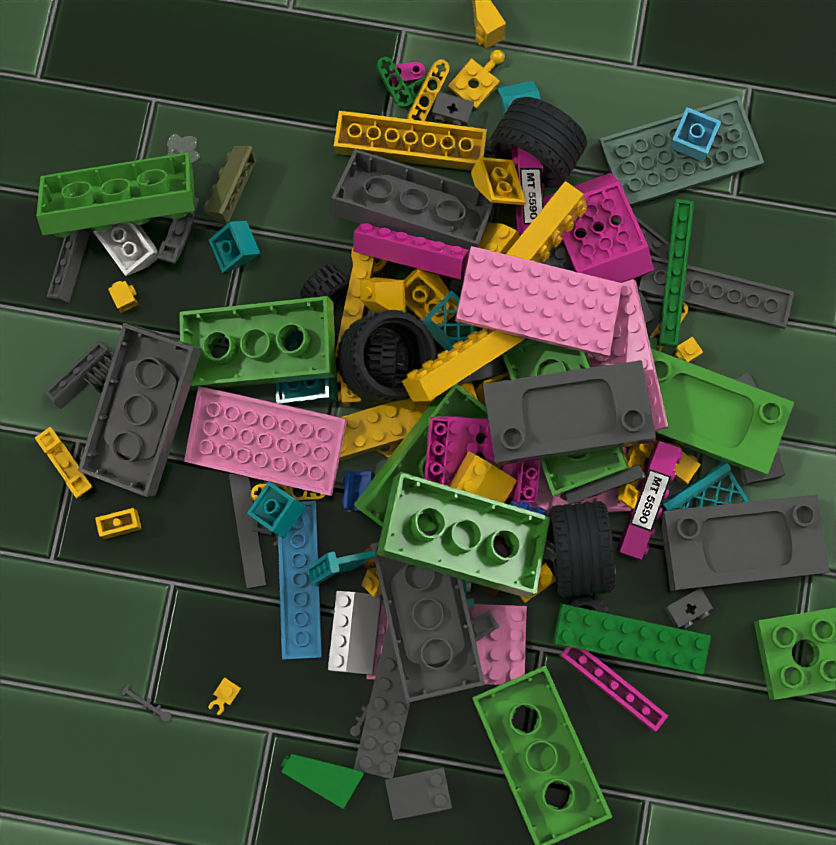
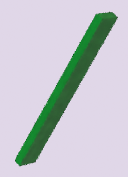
(676, 273)

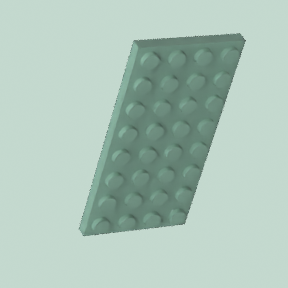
(652, 169)

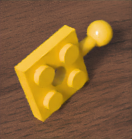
(476, 72)

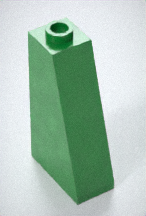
(322, 777)

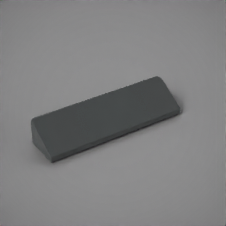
(68, 266)
(73, 380)
(605, 485)

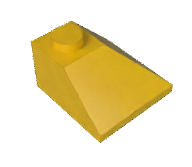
(383, 294)

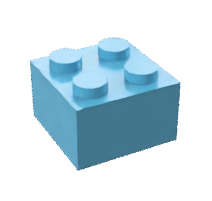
(695, 134)

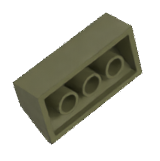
(230, 184)

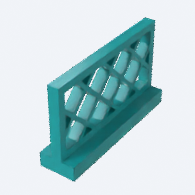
(439, 335)
(700, 485)
(330, 565)

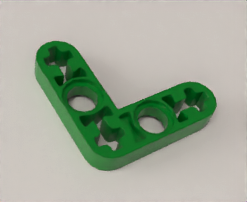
(407, 90)

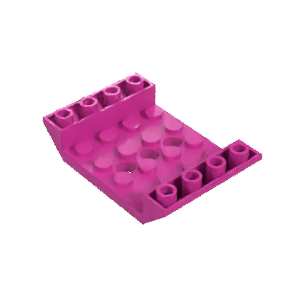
(618, 250)
(452, 439)

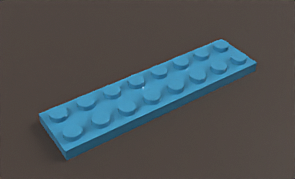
(297, 597)

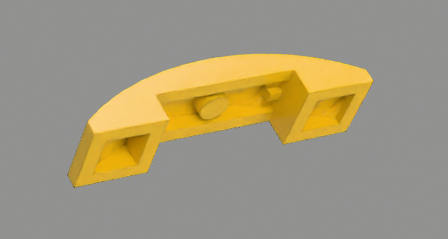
(636, 456)
(64, 462)

